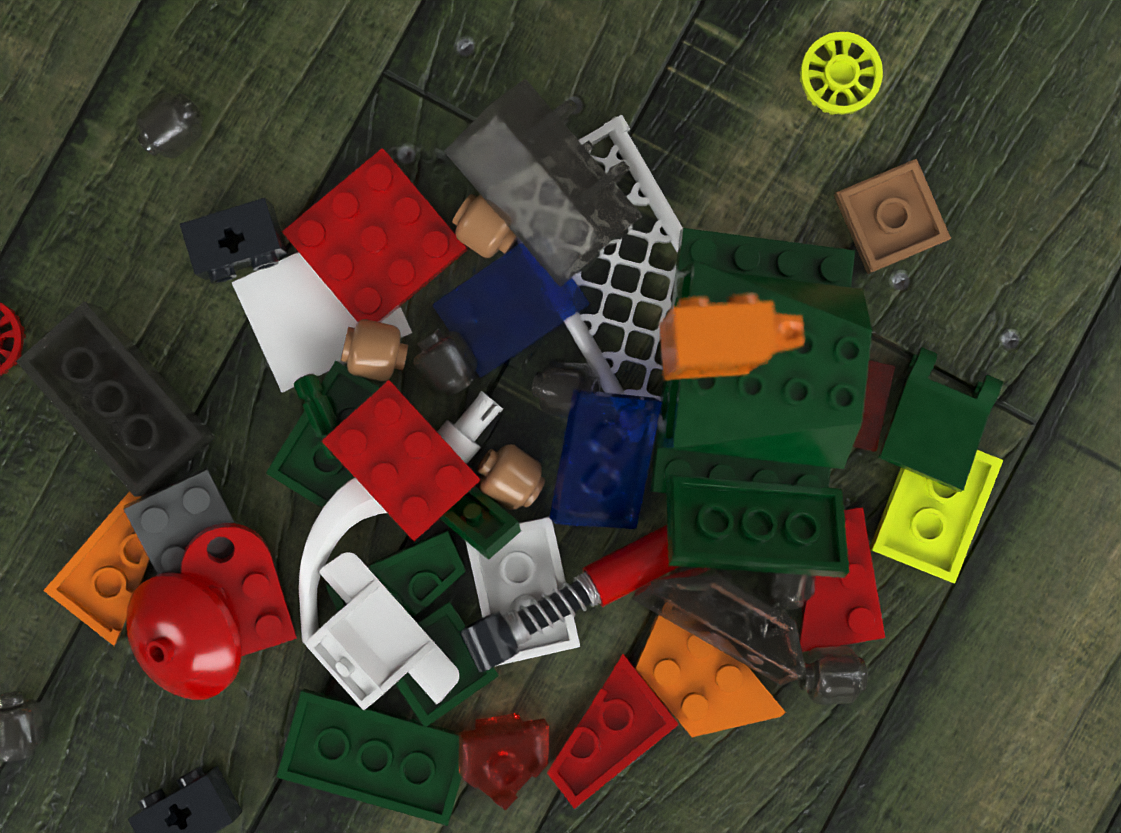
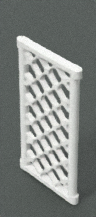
(618, 131)

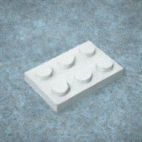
(522, 573)

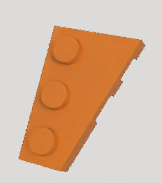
(103, 575)

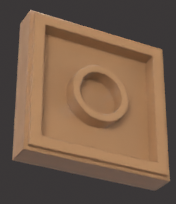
(892, 216)

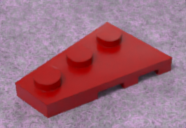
(845, 607)
(612, 734)

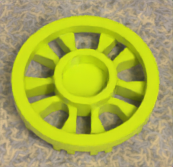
(841, 73)

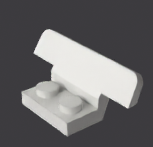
(376, 639)

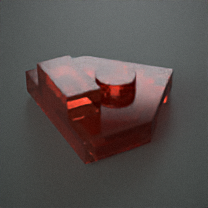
(503, 755)

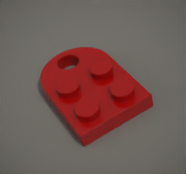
(244, 583)

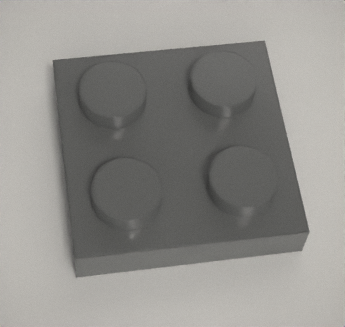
(176, 514)

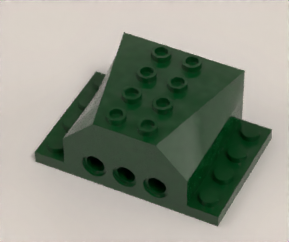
(800, 406)

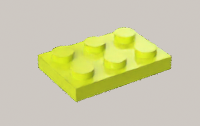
(932, 523)

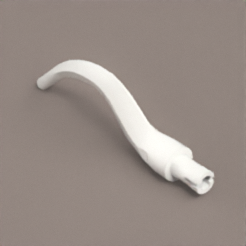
(355, 503)

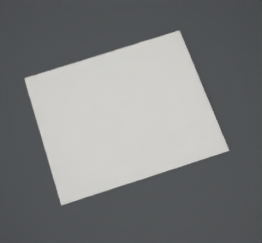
(298, 319)

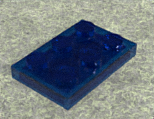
(508, 307)
(605, 459)

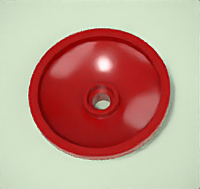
(183, 636)

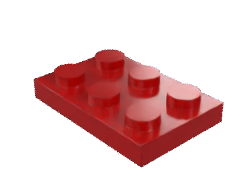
(401, 460)

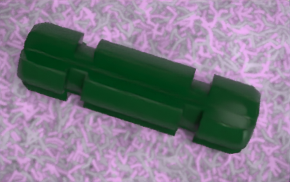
(317, 408)

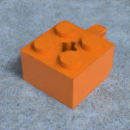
(724, 338)

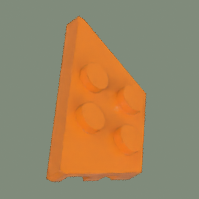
(702, 683)

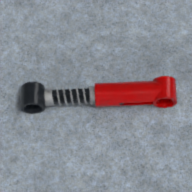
(603, 582)

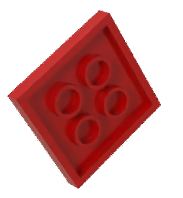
(375, 239)

